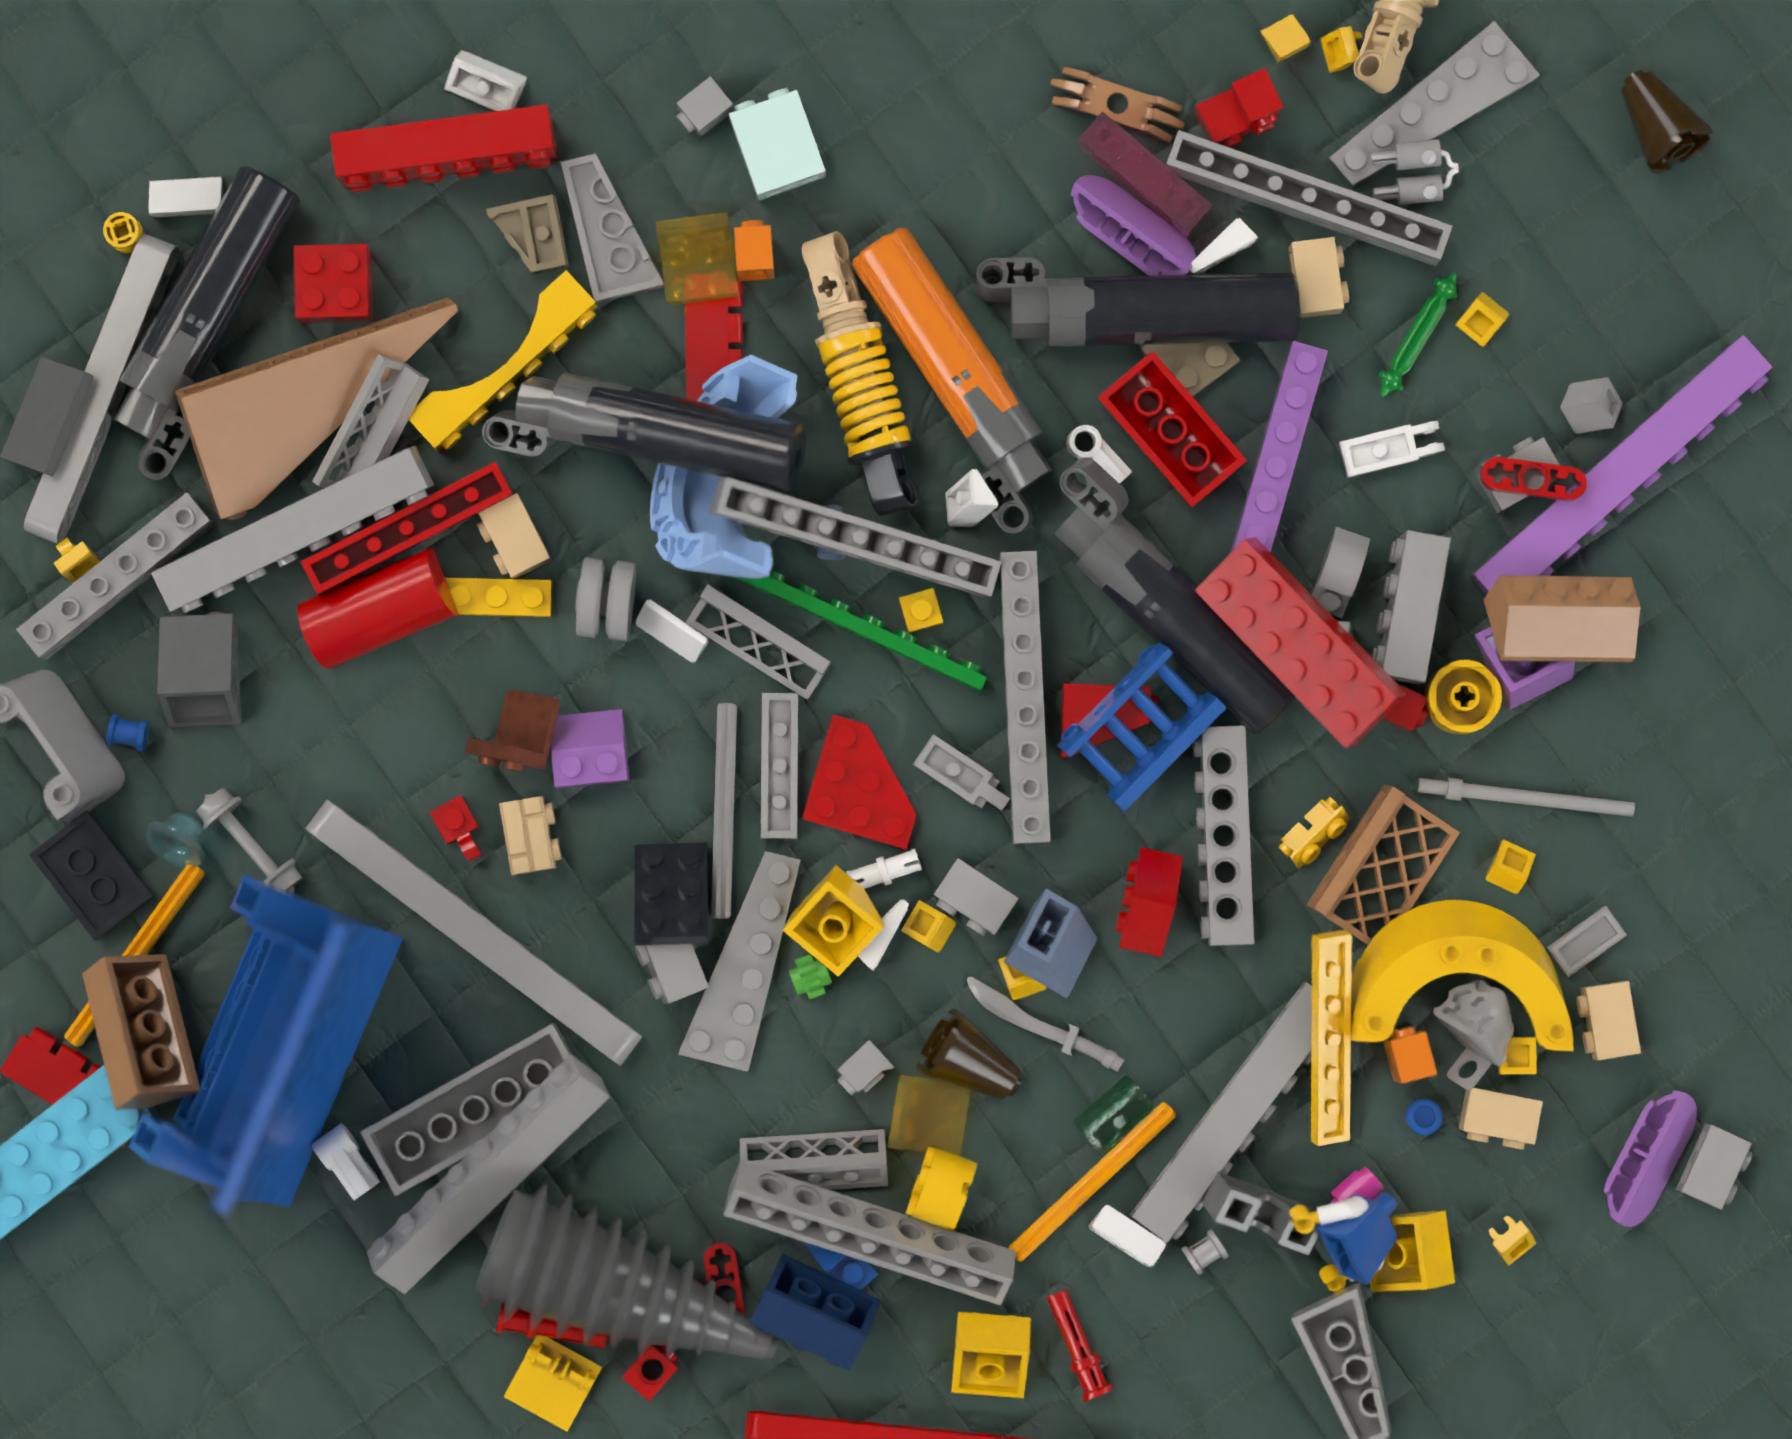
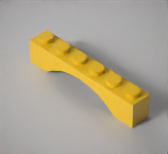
(558, 312)

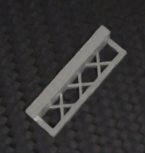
(380, 428)
(765, 630)
(840, 1171)

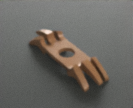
(1138, 109)

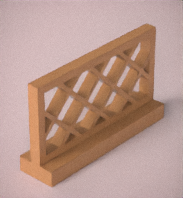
(1363, 844)

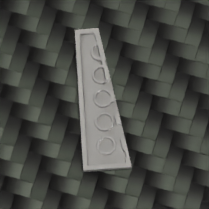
(1457, 90)
(734, 1002)

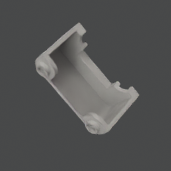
(69, 738)

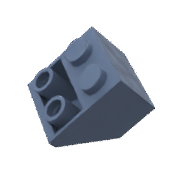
(1052, 943)

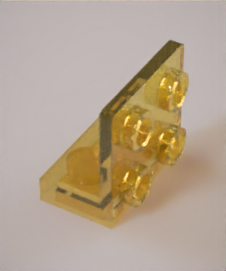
(697, 258)
(928, 1115)

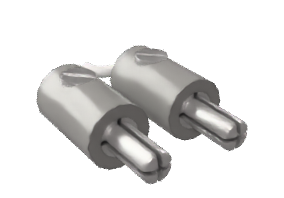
(1413, 156)

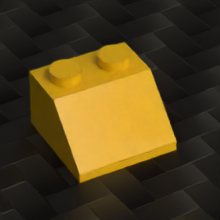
(835, 921)
(1419, 1256)
(991, 1355)

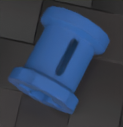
(127, 732)

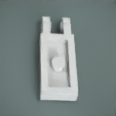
(1387, 449)

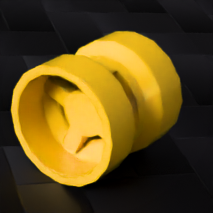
(127, 235)

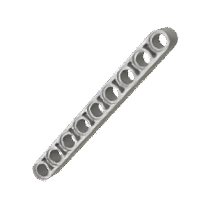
(119, 338)

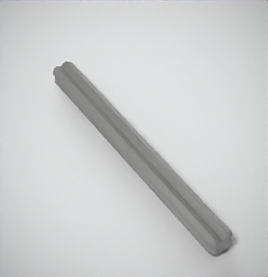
(724, 810)

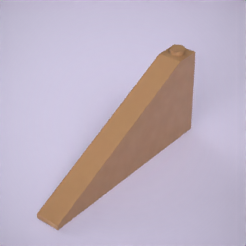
(274, 413)

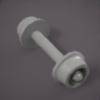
(217, 809)

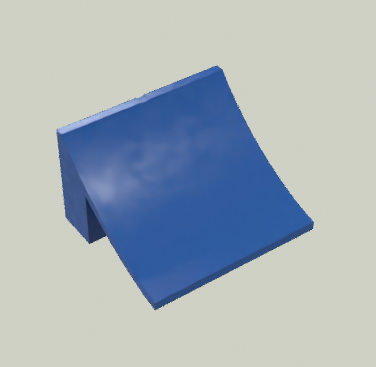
(274, 1049)

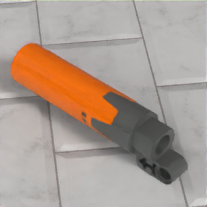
(956, 367)

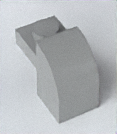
(1340, 570)

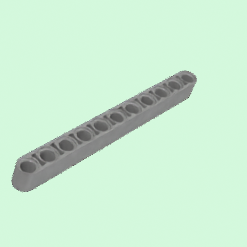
(474, 932)

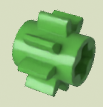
(810, 977)

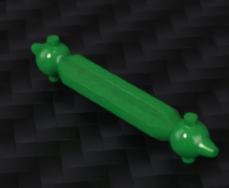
(1418, 334)

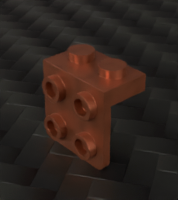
(522, 733)

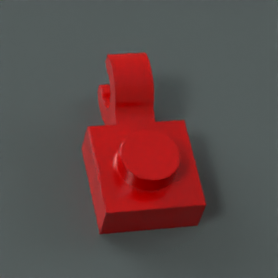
(456, 823)

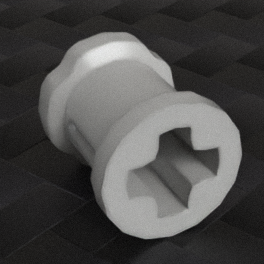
(1204, 1252)

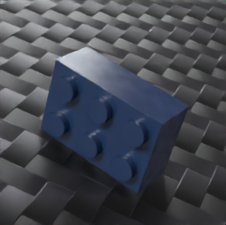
(815, 1312)

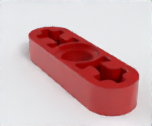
(1559, 491)
(730, 1266)

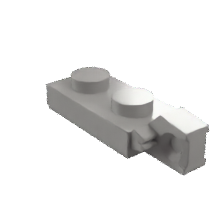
(960, 774)

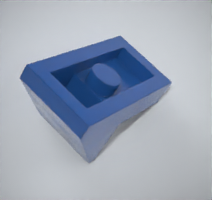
(843, 1267)

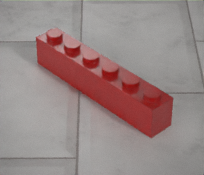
(406, 528)

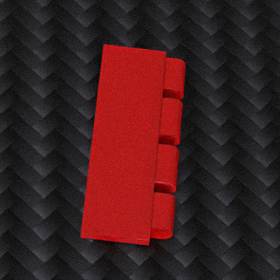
(707, 338)
(43, 1071)

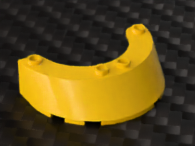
(1449, 940)

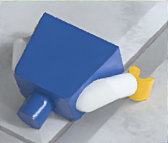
(1355, 1235)

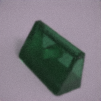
(1114, 1114)

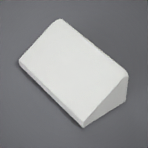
(484, 82)
(185, 197)
(969, 501)
(671, 631)
(1127, 1236)

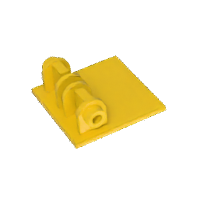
(552, 1381)

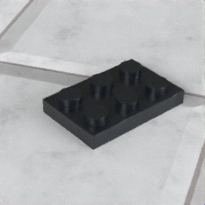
(91, 875)
(671, 894)

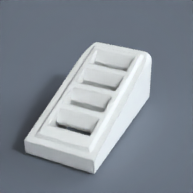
(1230, 242)
(875, 949)

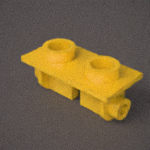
(1305, 845)

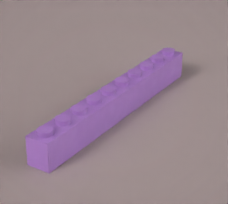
(1631, 465)

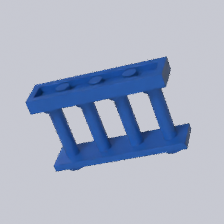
(1175, 734)

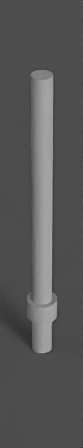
(1455, 789)

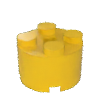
(1477, 682)
(941, 1188)

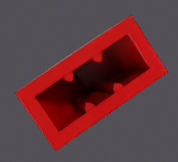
(1082, 698)

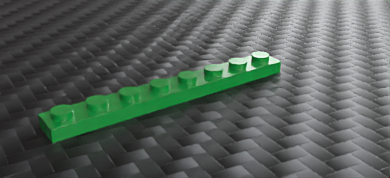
(869, 629)

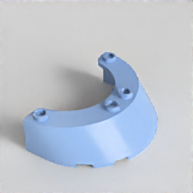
(683, 497)

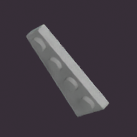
(609, 243)

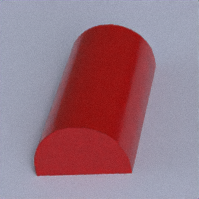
(1172, 429)
(376, 609)

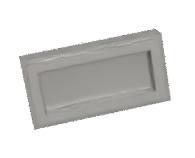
(1586, 941)

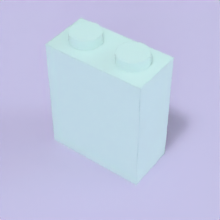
(777, 143)

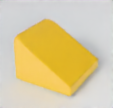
(1285, 38)
(1482, 319)
(1510, 867)
(929, 926)
(1019, 983)

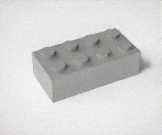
(1412, 606)

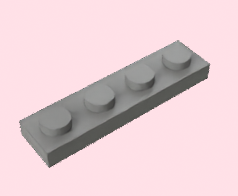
(779, 765)

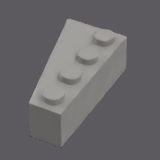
(1345, 1359)

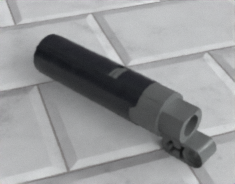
(1143, 307)

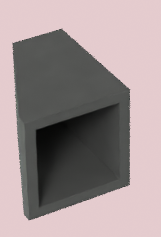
(199, 670)

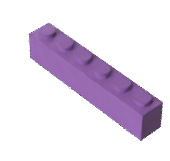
(1281, 444)

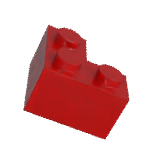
(1244, 108)
(1149, 901)

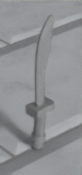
(1007, 1010)

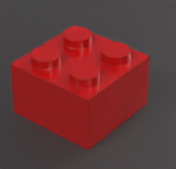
(333, 283)

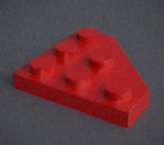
(858, 788)

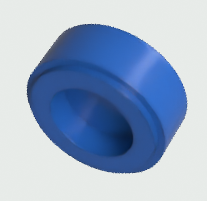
(1423, 1116)

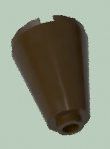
(1662, 122)
(968, 1058)

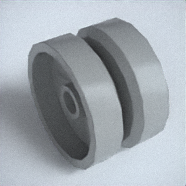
(601, 598)

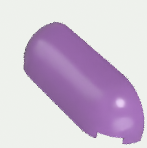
(1131, 227)
(1649, 1157)

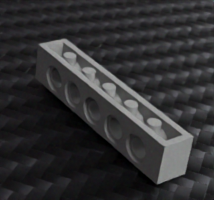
(115, 576)
(1240, 927)

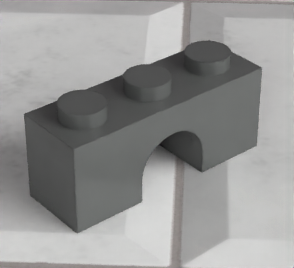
(1246, 1205)

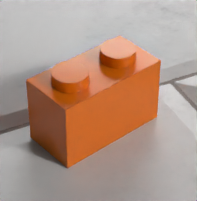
(754, 251)
(1409, 1055)

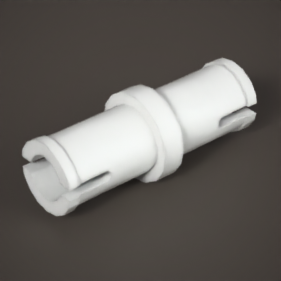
(886, 869)

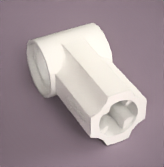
(1100, 453)
(341, 1154)

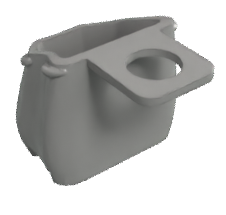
(1481, 1023)

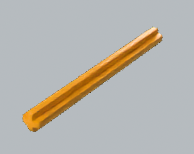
(144, 940)
(1092, 1181)

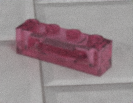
(1144, 174)

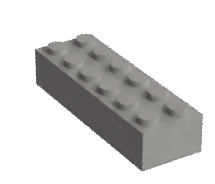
(460, 1113)

